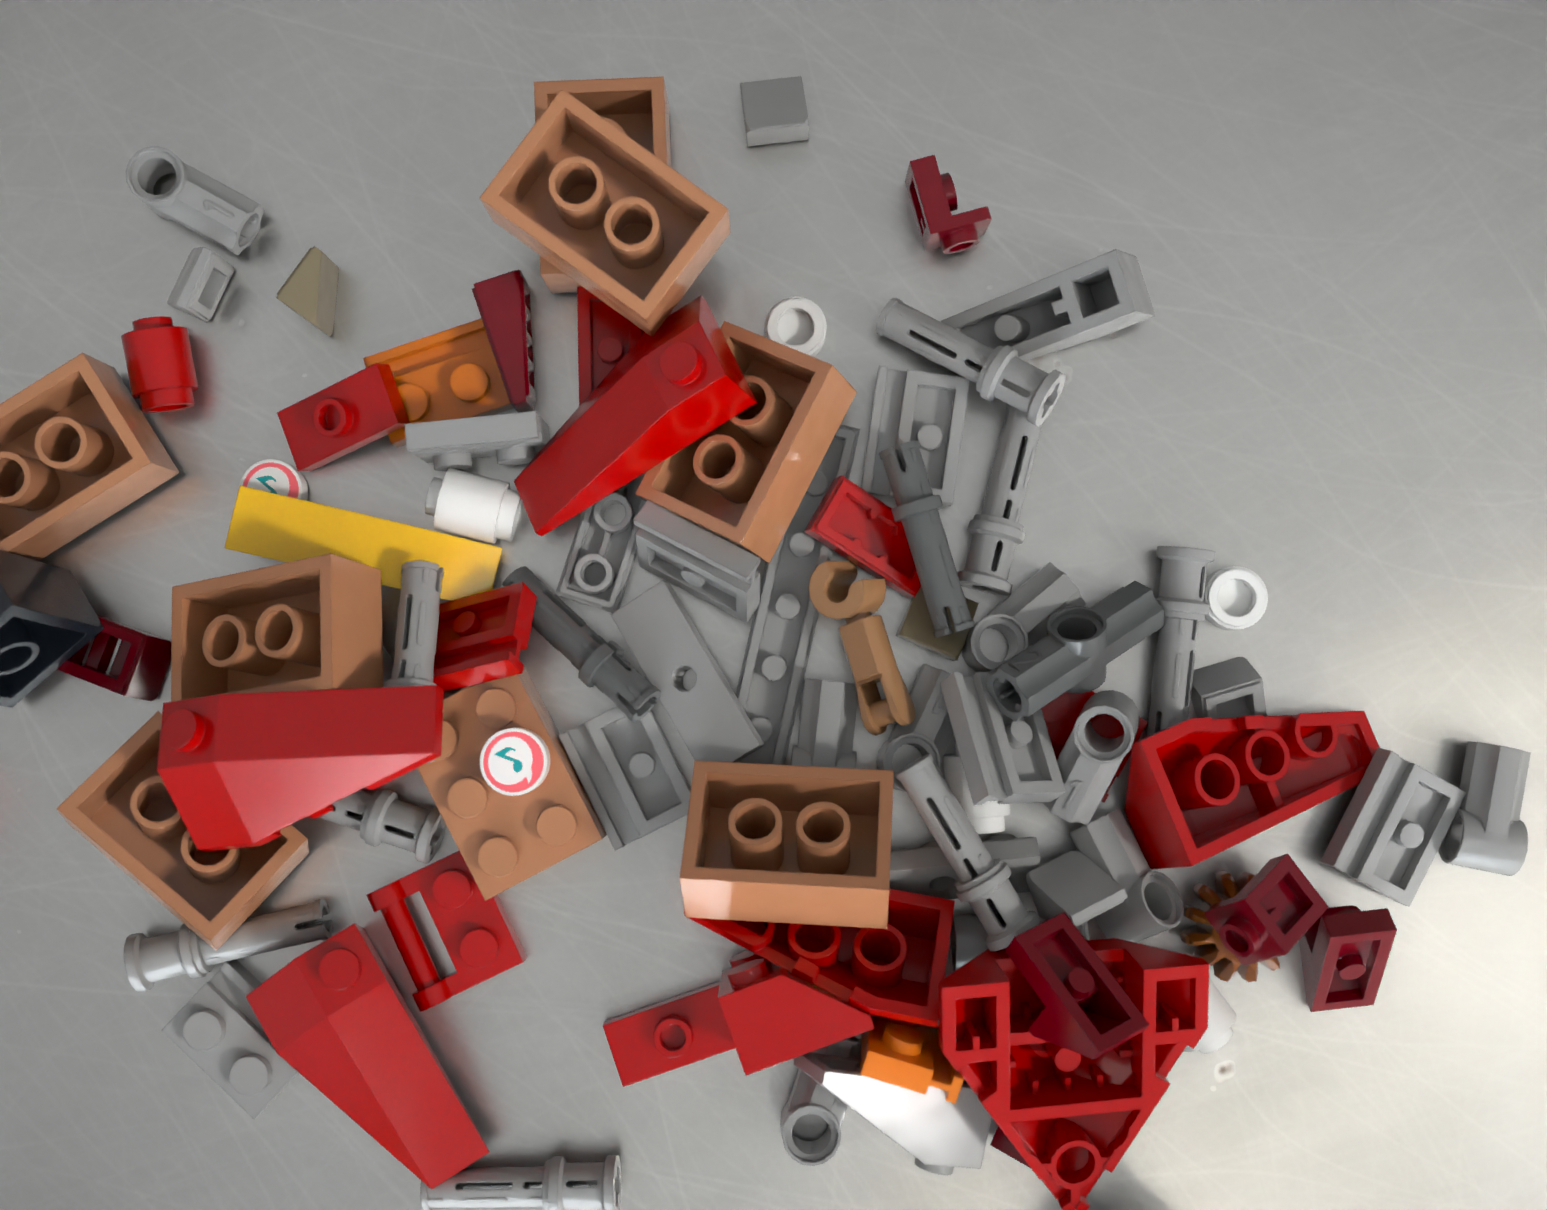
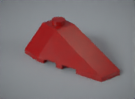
(639, 415)
(271, 758)
(1232, 778)
(874, 969)
(359, 1044)

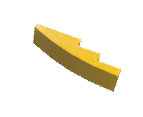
(300, 529)

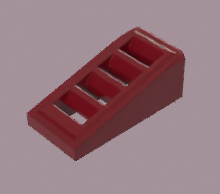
(507, 319)
(137, 667)

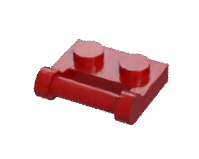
(472, 929)

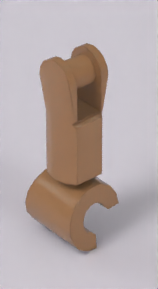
(864, 642)

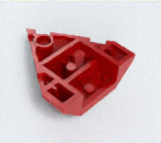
(1056, 1105)

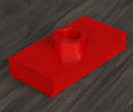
(343, 417)
(865, 534)
(668, 1035)

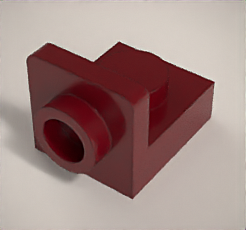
(932, 202)
(1268, 912)

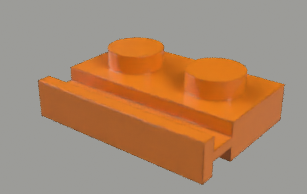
(446, 376)
(908, 1057)

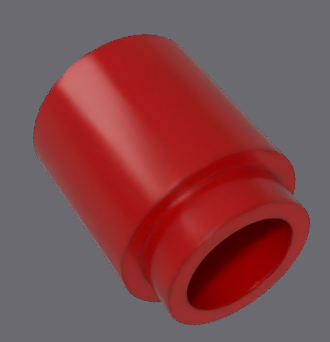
(160, 365)

